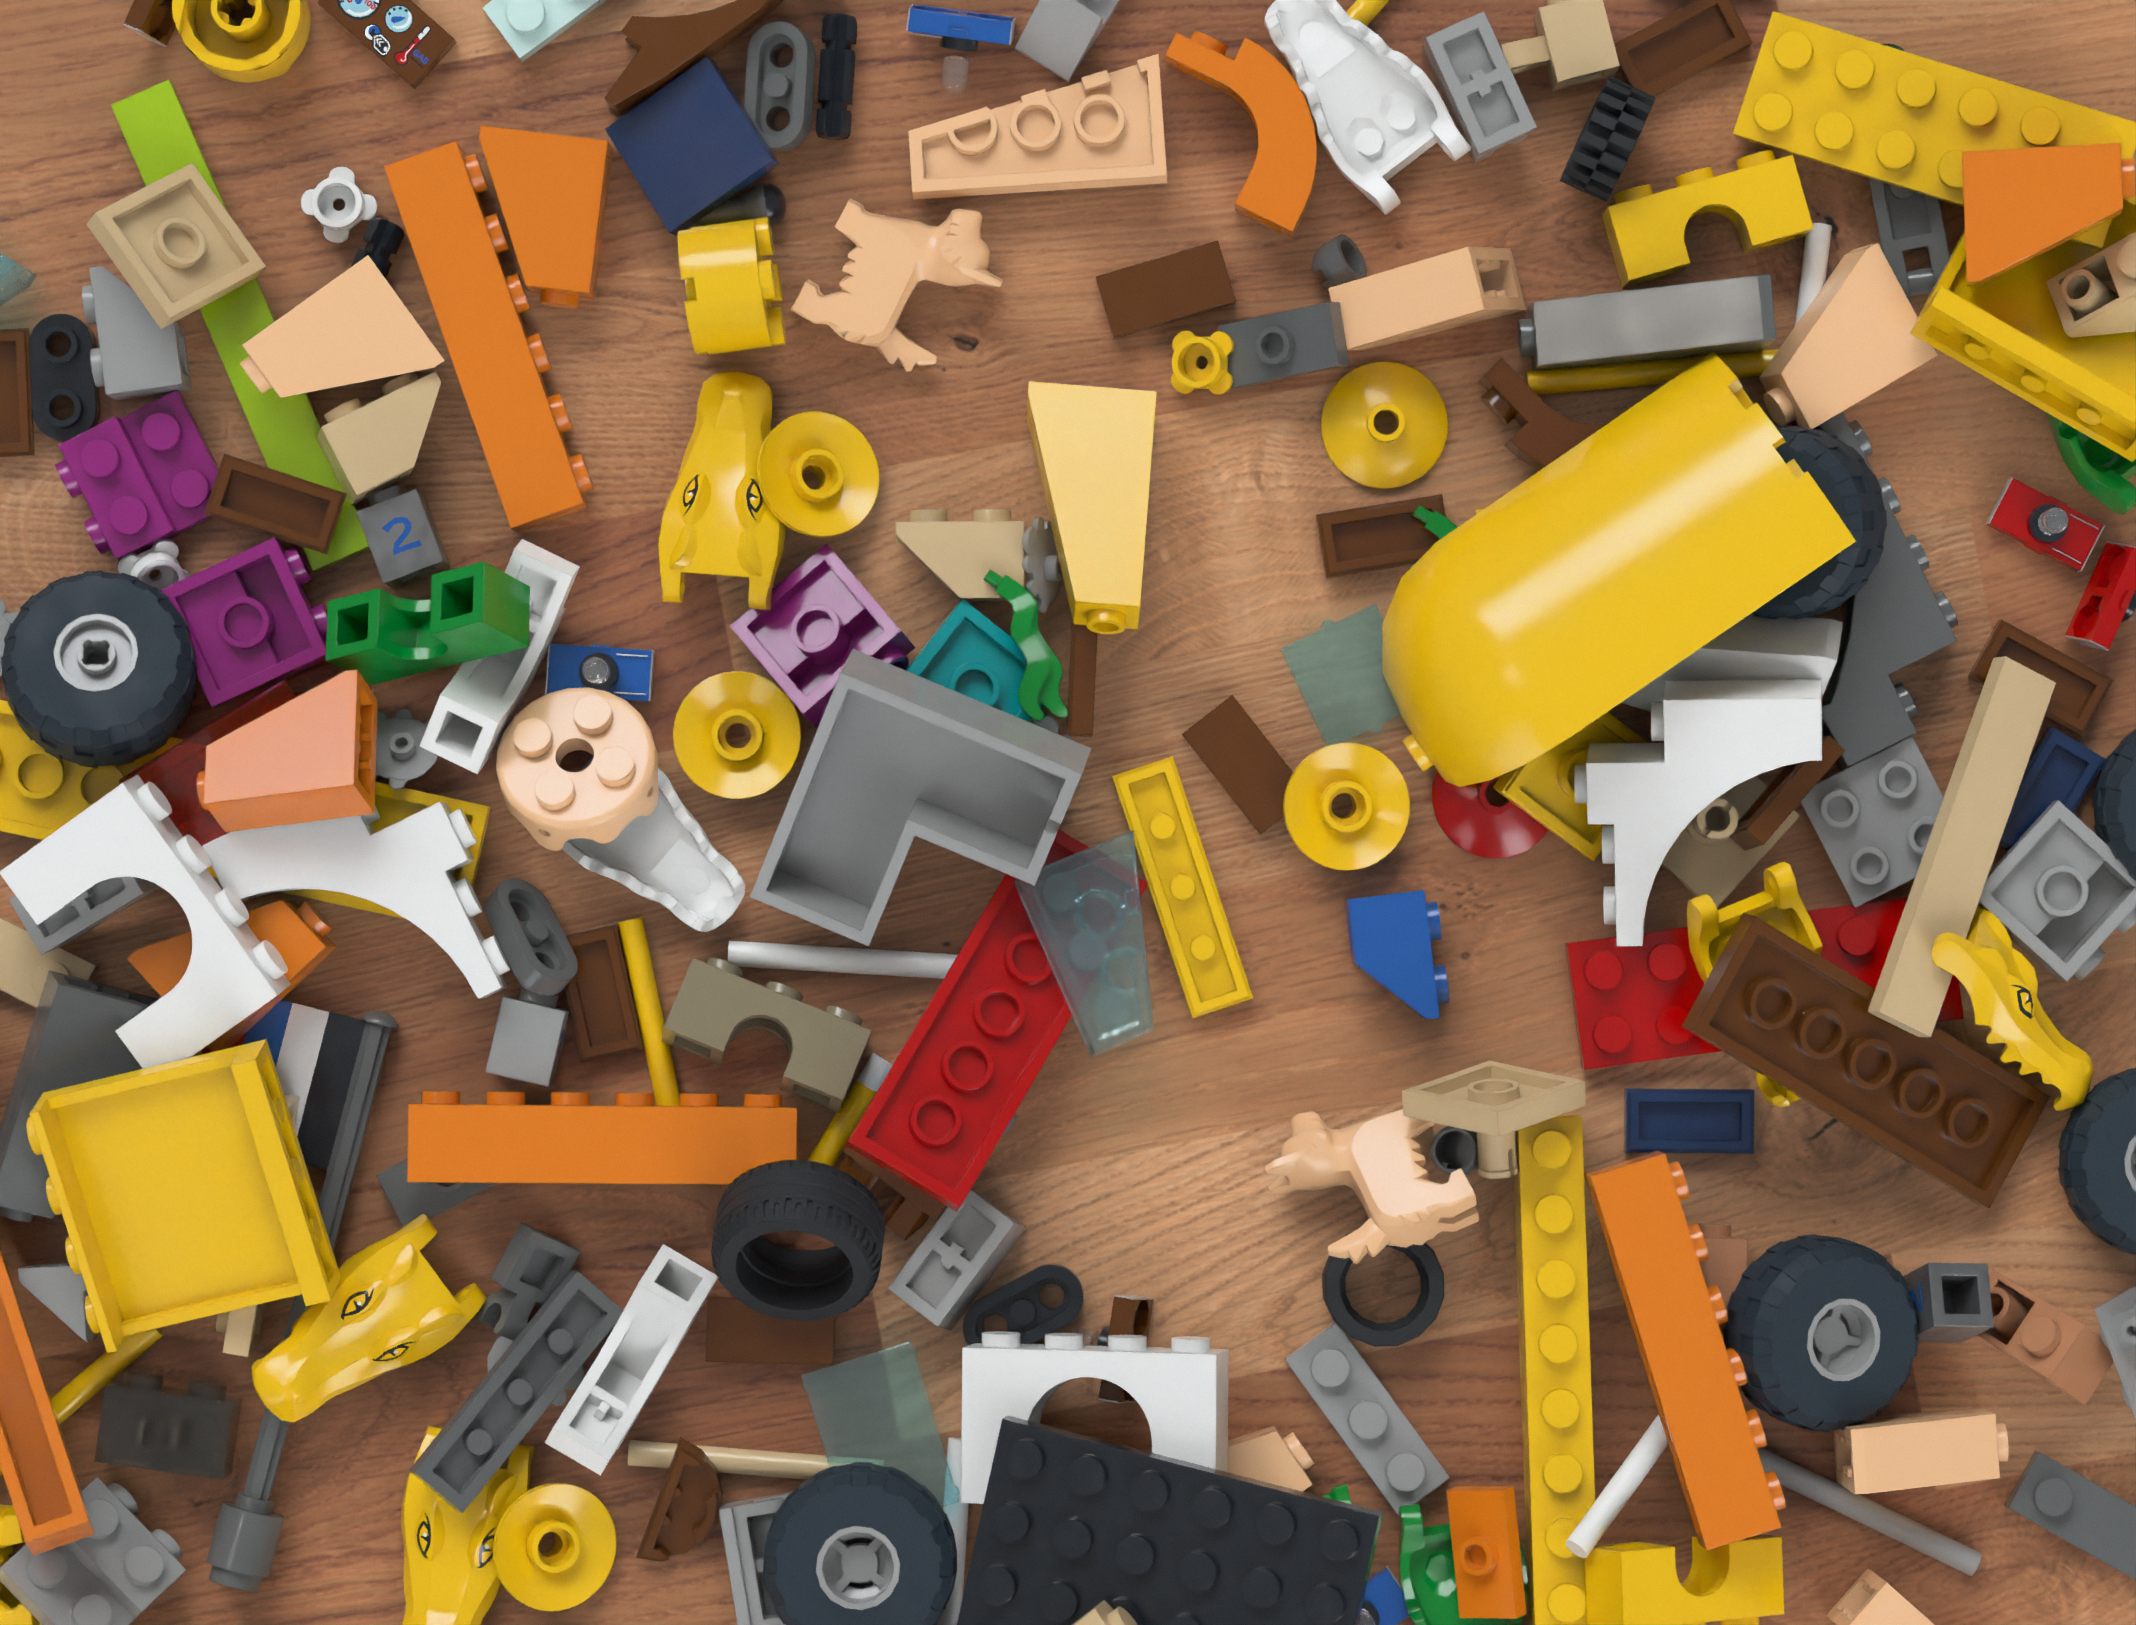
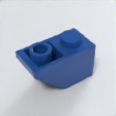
(1393, 946)

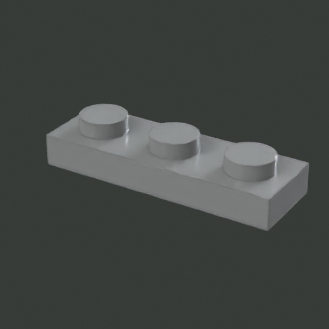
(1366, 1417)

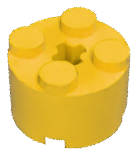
(244, 53)
(731, 286)

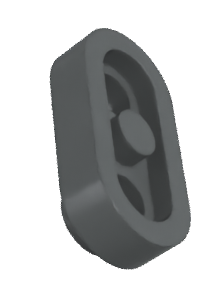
(779, 89)
(531, 937)

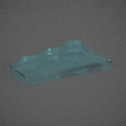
(1095, 941)

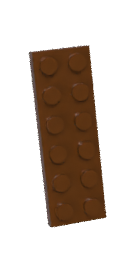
(1910, 1094)

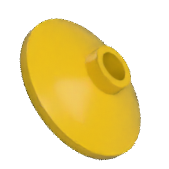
(838, 458)
(1377, 458)
(703, 727)
(1377, 812)
(581, 1550)

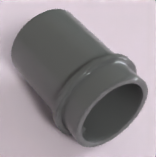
(1454, 1149)

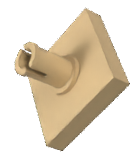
(176, 245)
(1707, 856)
(1494, 1103)

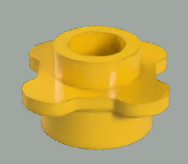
(1189, 349)

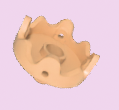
(583, 803)

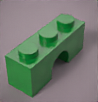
(469, 617)

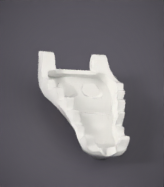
(1365, 98)
(667, 862)

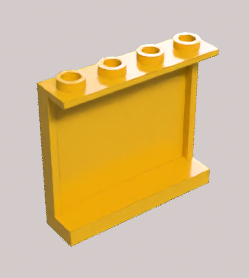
(2017, 340)
(183, 1192)

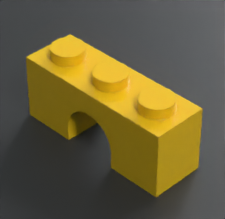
(1758, 198)
(1725, 1584)

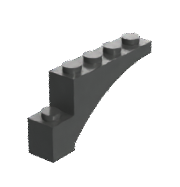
(1883, 630)

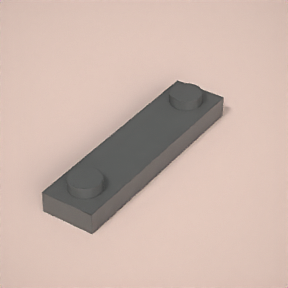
(516, 1391)
(2077, 1511)

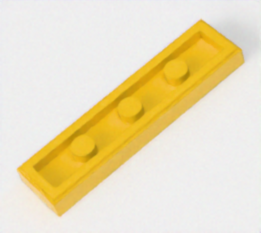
(1182, 887)

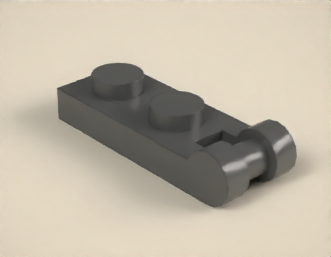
(1906, 225)

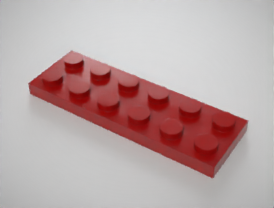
(1637, 997)
(970, 1053)

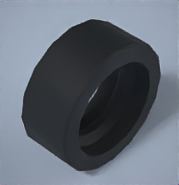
(1394, 1332)

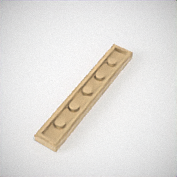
(1962, 843)

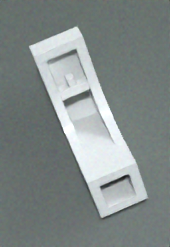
(490, 689)
(632, 1360)

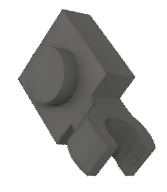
(529, 1274)

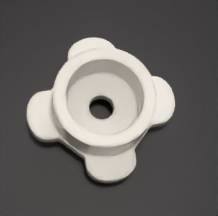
(342, 186)
(160, 557)

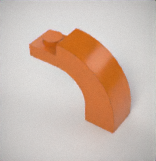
(1287, 145)

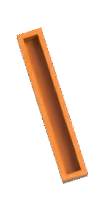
(487, 336)
(595, 1142)
(1684, 1349)
(31, 1439)

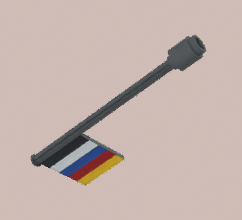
(336, 1072)

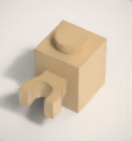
(1571, 43)

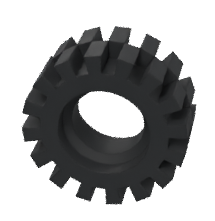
(1607, 139)

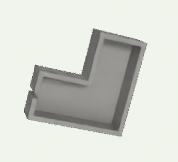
(907, 763)

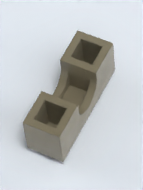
(720, 1005)

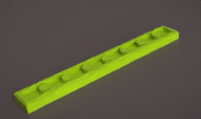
(284, 426)

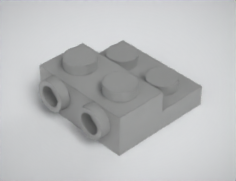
(2061, 894)
(99, 1577)

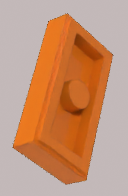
(1486, 1552)

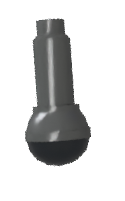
(758, 202)

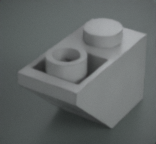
(134, 352)

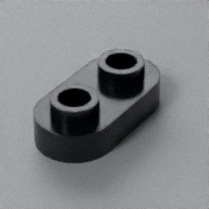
(63, 377)
(1022, 1307)

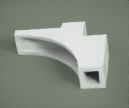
(1712, 742)
(397, 867)

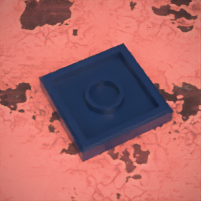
(691, 146)

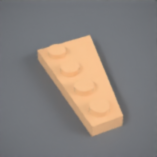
(1061, 139)

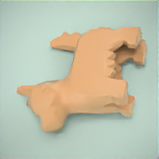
(884, 271)
(1385, 1169)

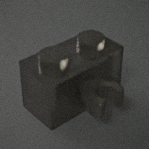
(168, 1426)

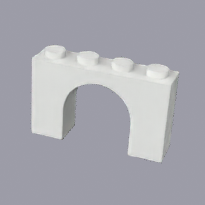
(134, 837)
(1176, 1387)

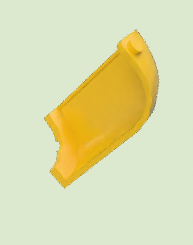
(1600, 576)

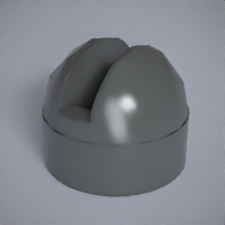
(1339, 261)

